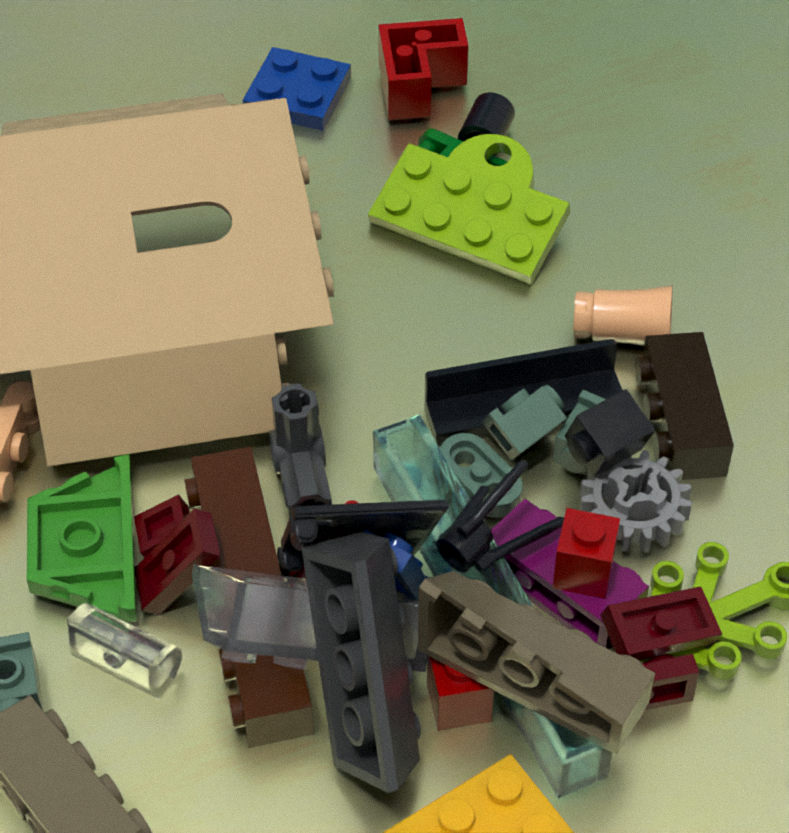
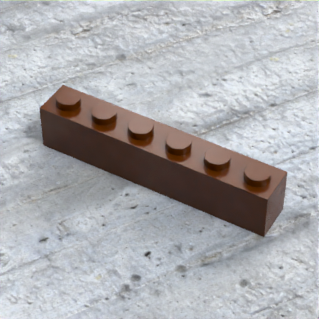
(270, 698)

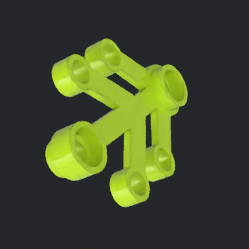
(767, 591)

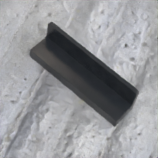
(467, 393)

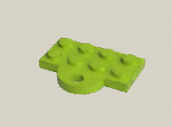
(472, 206)

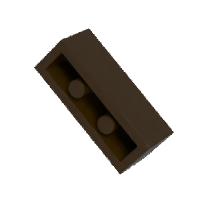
(684, 405)

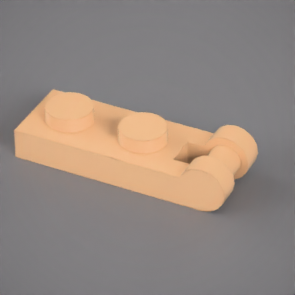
(17, 422)

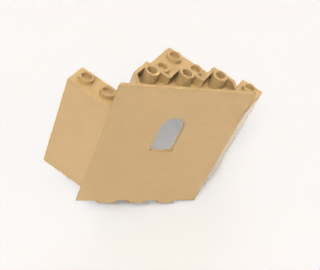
(162, 340)

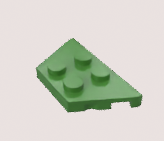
(85, 541)

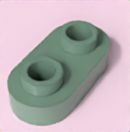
(484, 470)

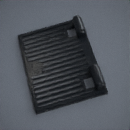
(319, 523)

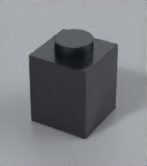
(608, 433)

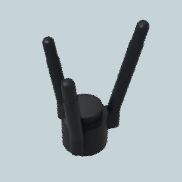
(469, 537)

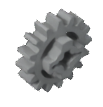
(638, 495)

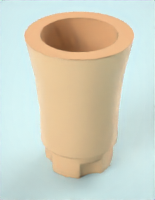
(623, 314)

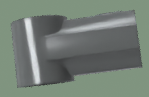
(299, 448)

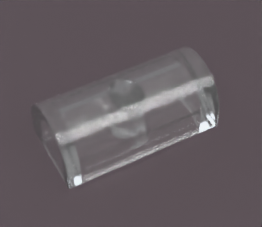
(123, 650)

